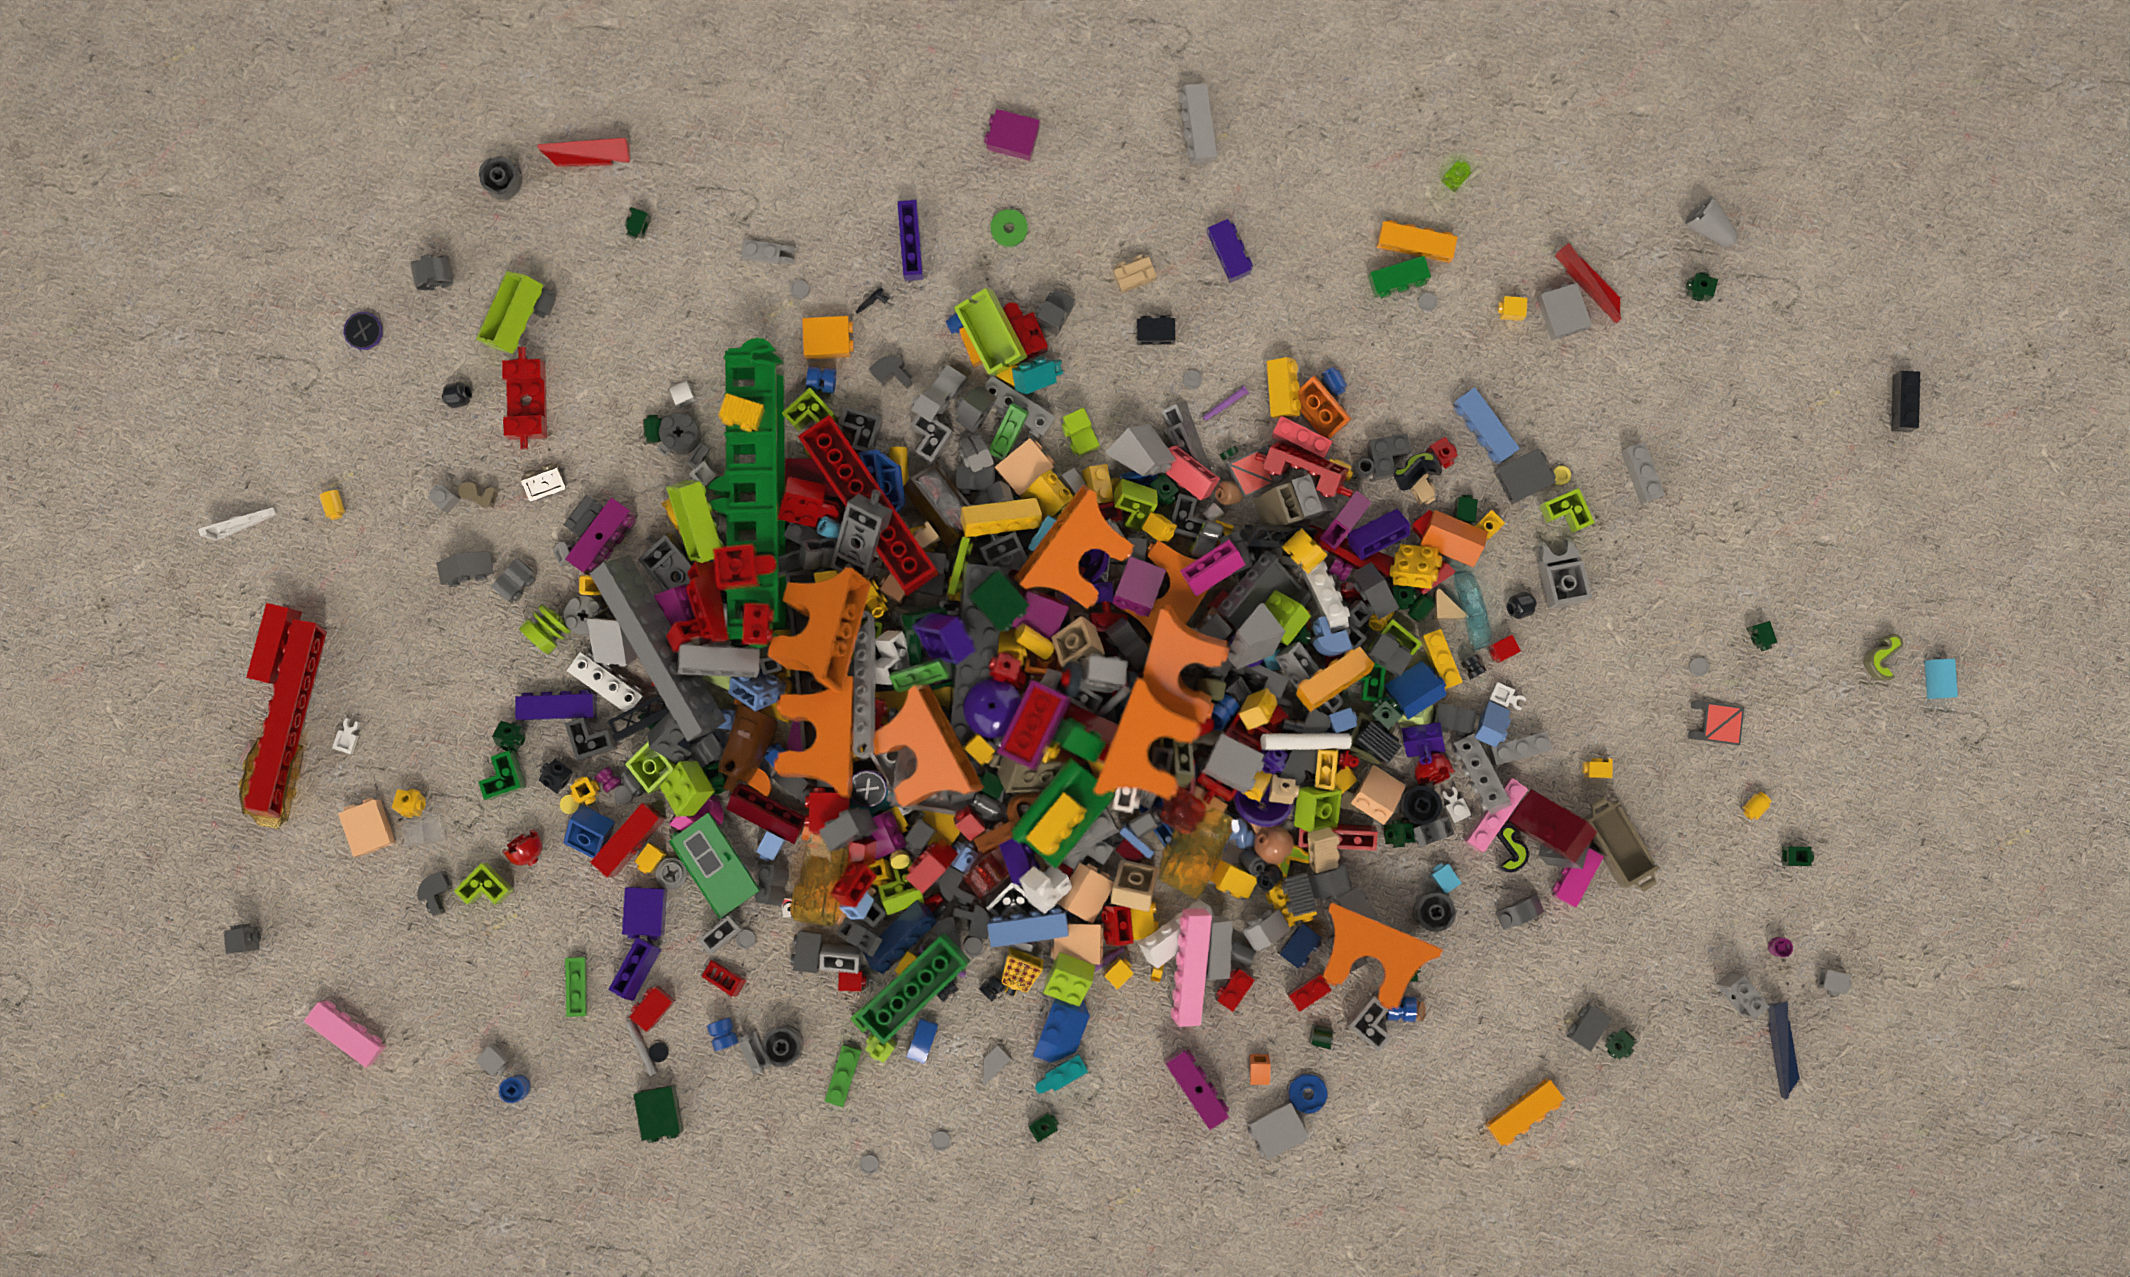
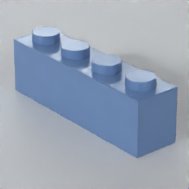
(1486, 426)
(1028, 927)

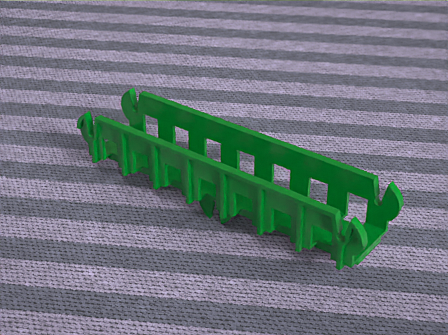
(764, 477)

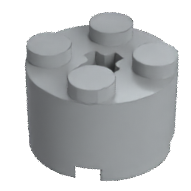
(576, 609)

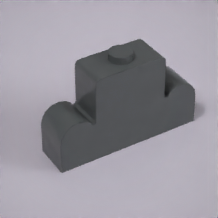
(1305, 759)

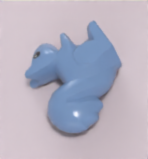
(1243, 837)

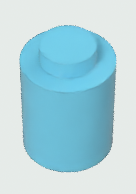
(828, 527)

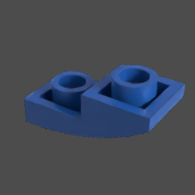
(922, 1040)

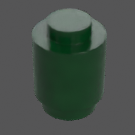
(651, 428)
(1421, 607)

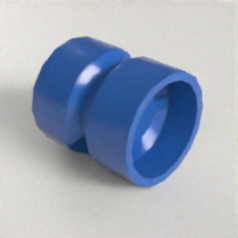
(815, 377)
(1224, 712)
(1406, 1010)
(722, 1034)
(514, 1089)

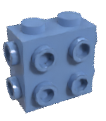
(757, 691)

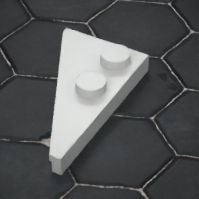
(235, 524)

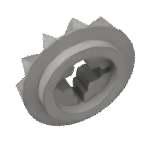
(663, 870)

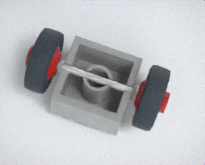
(1097, 675)

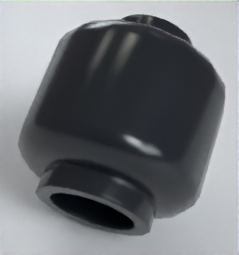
(456, 394)
(1521, 605)

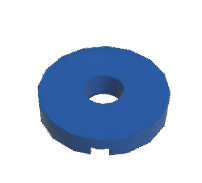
(1296, 1090)

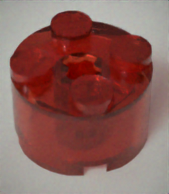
(1183, 811)
(985, 876)

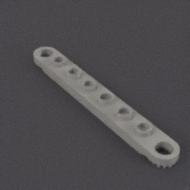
(864, 688)

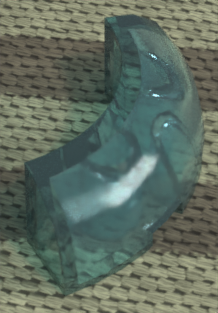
(1475, 608)

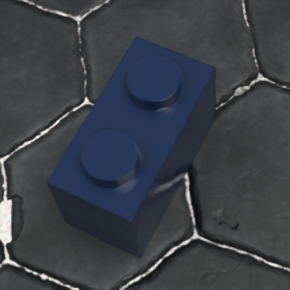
(1300, 946)

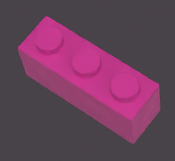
(1212, 567)
(1575, 881)

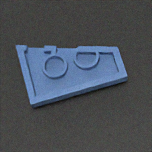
(1127, 831)

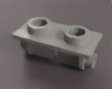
(753, 1052)

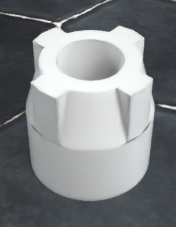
(1213, 512)

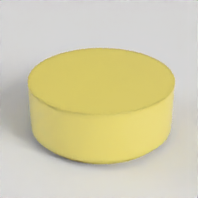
(1562, 475)
(568, 805)
(899, 859)

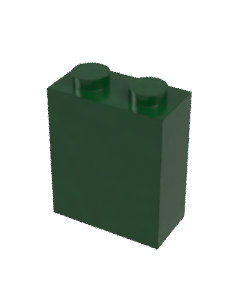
(998, 601)
(658, 1113)

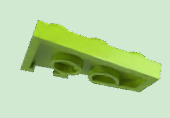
(964, 550)

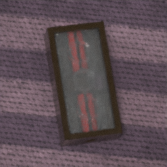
(938, 502)

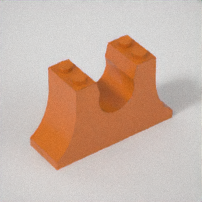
(1073, 533)
(1179, 593)
(832, 630)
(1171, 650)
(832, 752)
(939, 753)
(1127, 757)
(1396, 950)

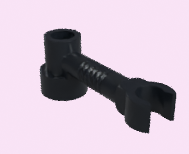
(1292, 726)

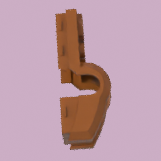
(989, 840)

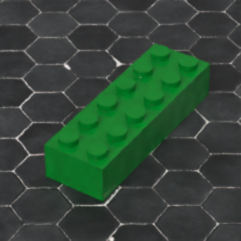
(913, 988)

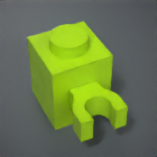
(878, 1050)

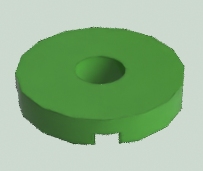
(1006, 217)

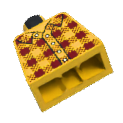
(1020, 971)

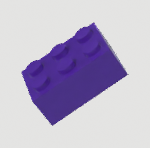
(944, 637)

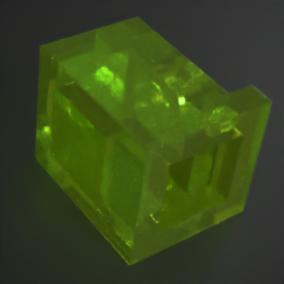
(1454, 181)

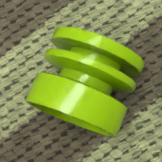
(545, 629)

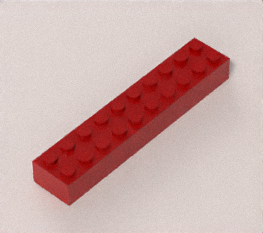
(849, 478)
(285, 718)

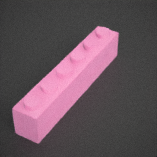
(1191, 967)

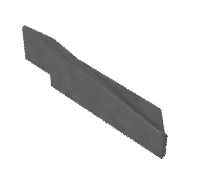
(1183, 432)

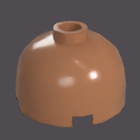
(1273, 844)

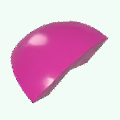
(711, 805)

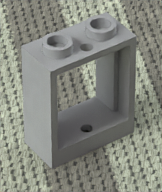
(1747, 999)

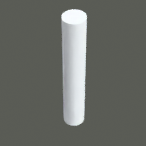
(1305, 741)

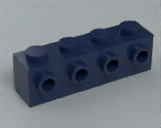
(901, 936)

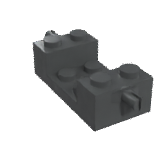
(865, 521)
(1006, 553)
(665, 559)
(1254, 676)

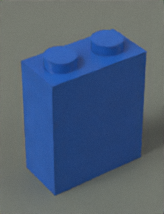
(1416, 689)

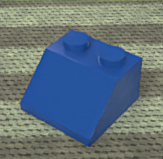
(588, 831)

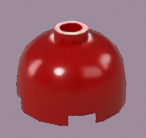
(1434, 772)
(524, 849)

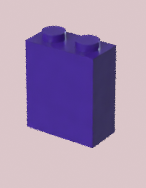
(644, 912)

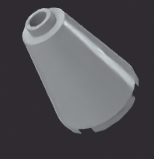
(1712, 223)

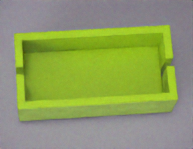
(509, 312)
(990, 332)
(694, 519)

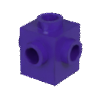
(1273, 760)

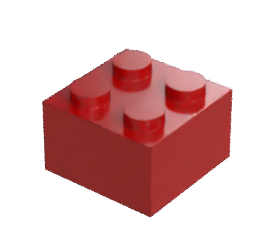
(931, 865)

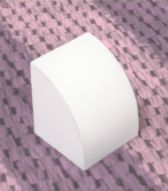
(682, 394)

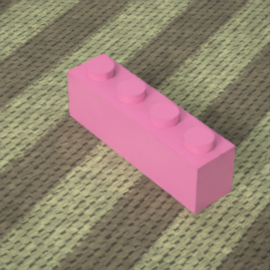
(1489, 825)
(344, 1033)

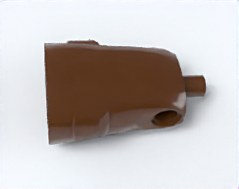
(746, 745)

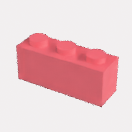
(1301, 437)
(1191, 474)

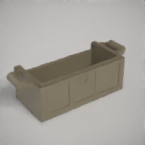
(1020, 778)
(1621, 845)

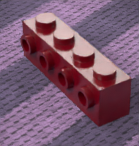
(766, 813)

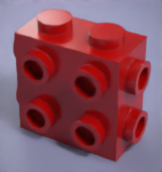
(823, 807)

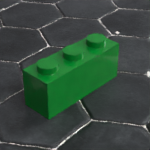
(1399, 277)

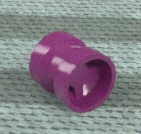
(1340, 568)
(607, 779)
(1784, 949)

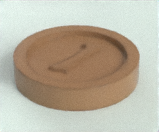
(1421, 1011)

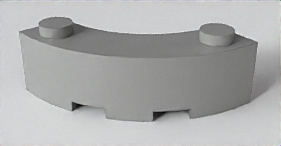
(937, 397)

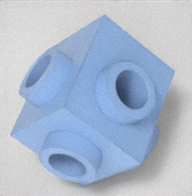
(965, 856)

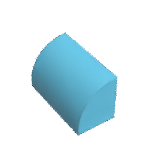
(1941, 679)

